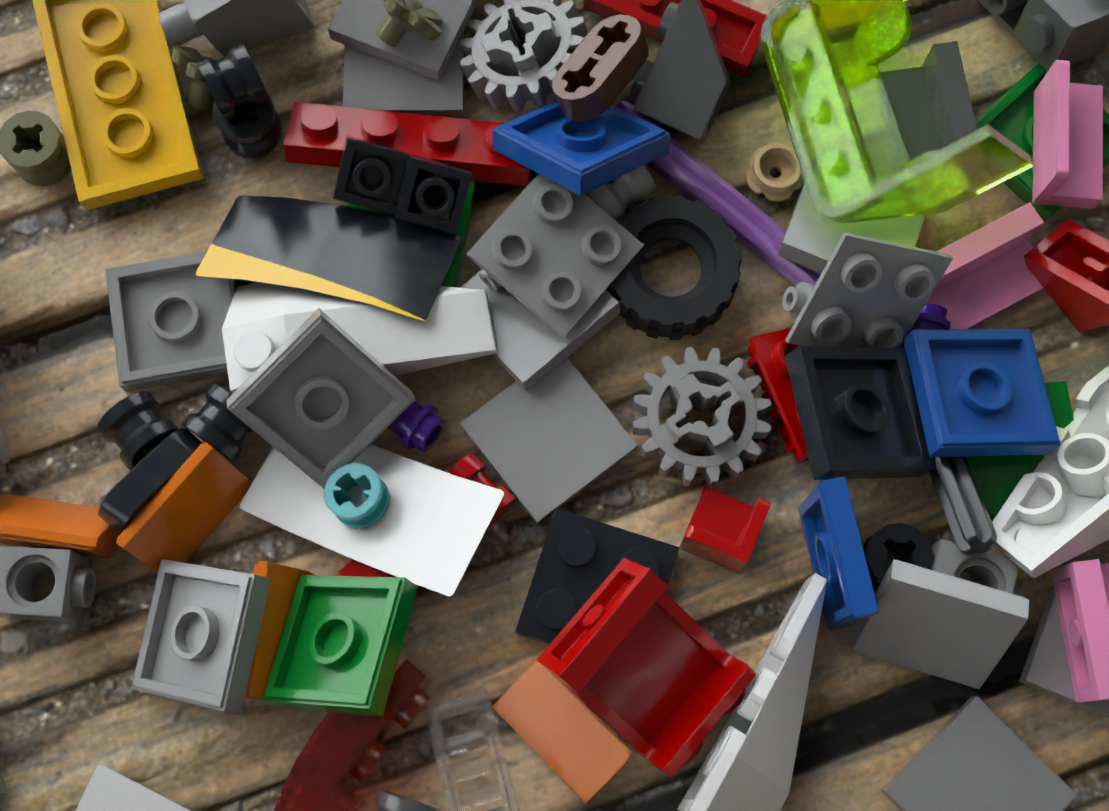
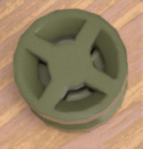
(34, 163)

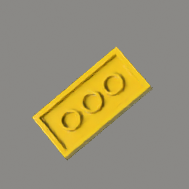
(117, 98)

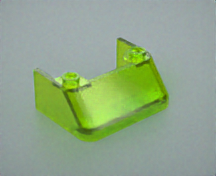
(844, 123)

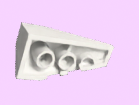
(268, 314)
(1066, 498)
(759, 742)

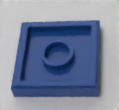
(577, 152)
(981, 393)
(837, 554)

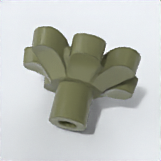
(405, 16)
(199, 93)

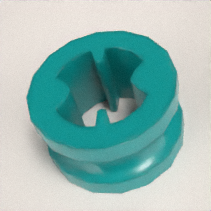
(343, 481)

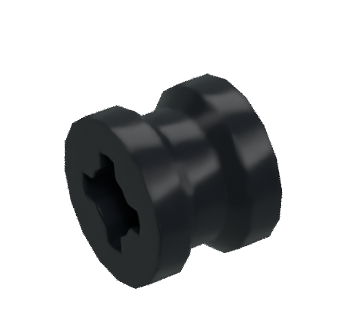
(233, 81)
(250, 135)
(218, 424)
(135, 427)
(907, 541)

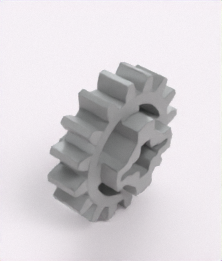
(520, 50)
(687, 392)

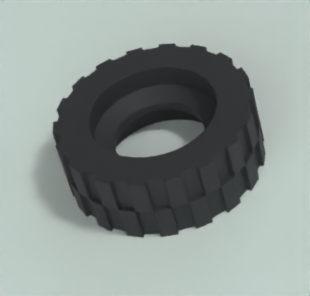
(719, 258)

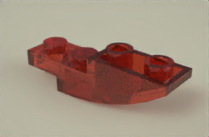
(350, 747)

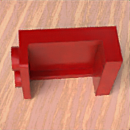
(647, 668)

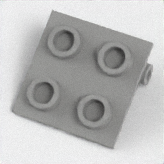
(554, 252)
(864, 294)

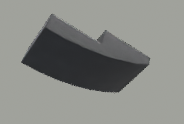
(401, 184)

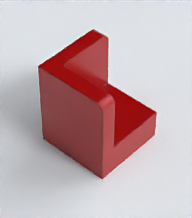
(724, 529)

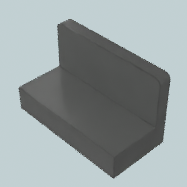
(931, 100)

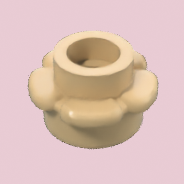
(779, 157)

